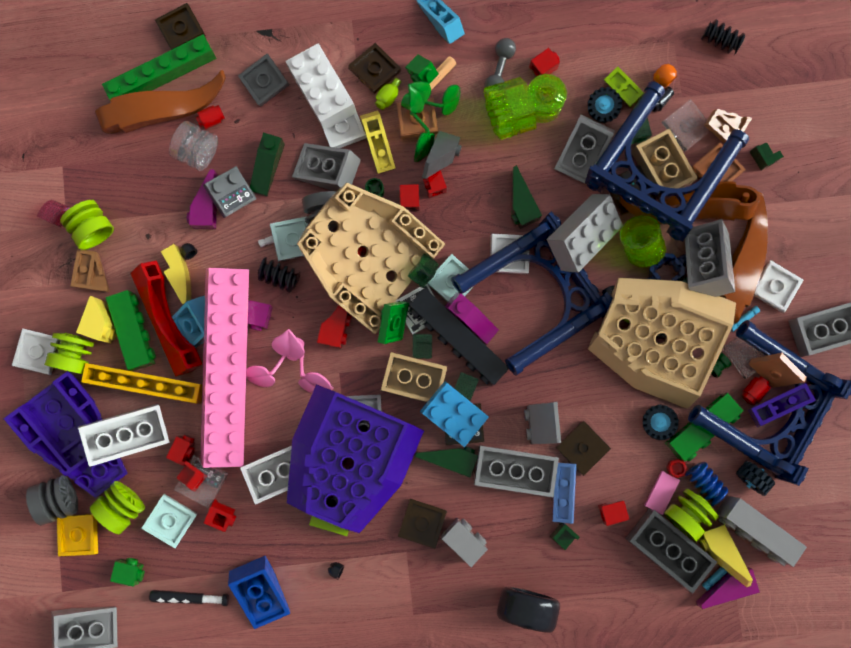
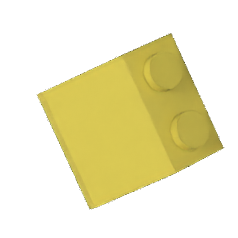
(97, 321)

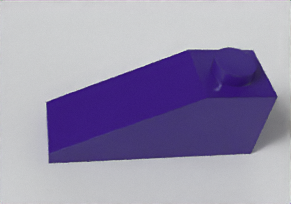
(781, 405)

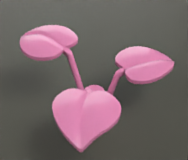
(293, 348)

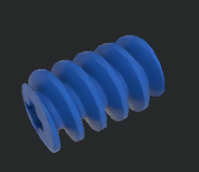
(708, 482)

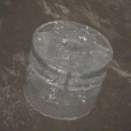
(193, 145)

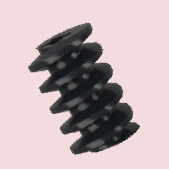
(723, 36)
(277, 275)

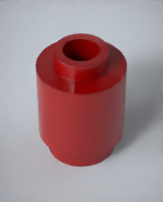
(210, 117)
(756, 390)

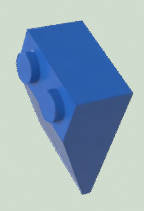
(258, 592)

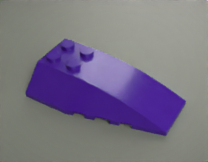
(51, 430)

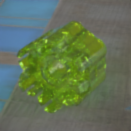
(513, 105)

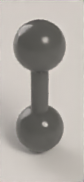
(505, 50)

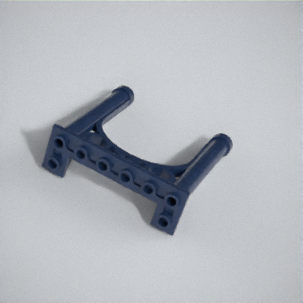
(680, 224)
(565, 329)
(785, 464)

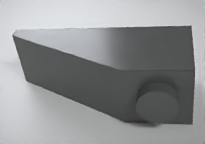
(442, 153)

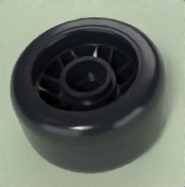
(528, 609)

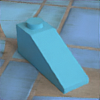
(443, 19)

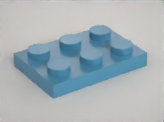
(454, 414)

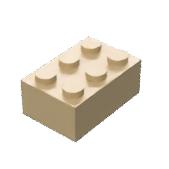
(664, 161)
(412, 377)

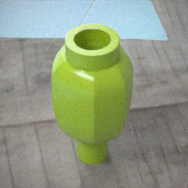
(387, 94)

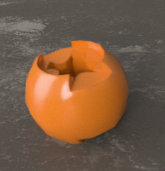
(665, 75)

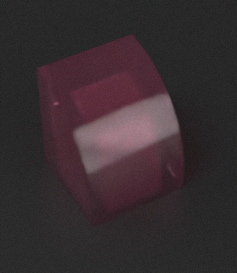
(52, 212)

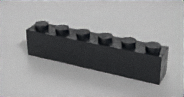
(459, 337)

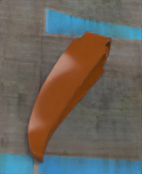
(153, 107)
(725, 203)
(749, 260)

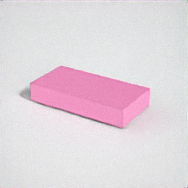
(662, 492)

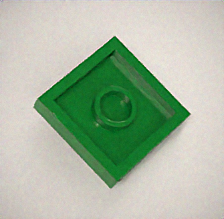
(393, 322)

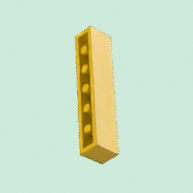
(142, 383)

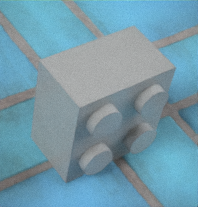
(464, 541)

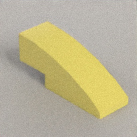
(177, 273)

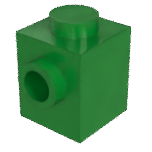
(421, 70)
(127, 572)

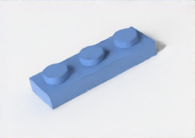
(564, 493)

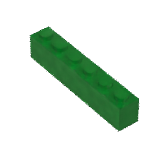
(162, 68)

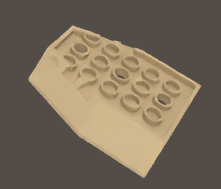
(392, 243)
(685, 318)

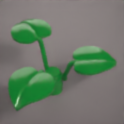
(414, 102)

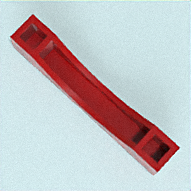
(150, 285)
(333, 329)

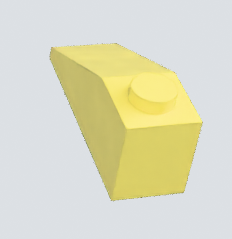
(377, 141)
(723, 550)

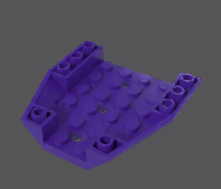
(331, 434)

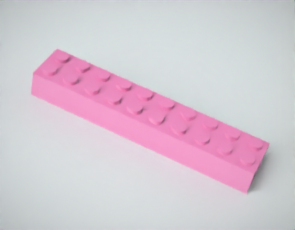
(224, 367)

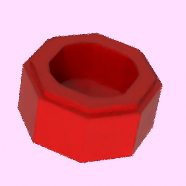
(677, 468)

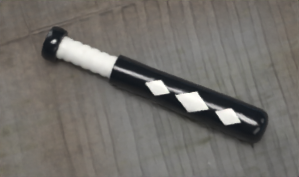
(163, 596)

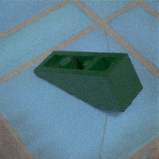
(266, 163)
(523, 204)
(456, 460)

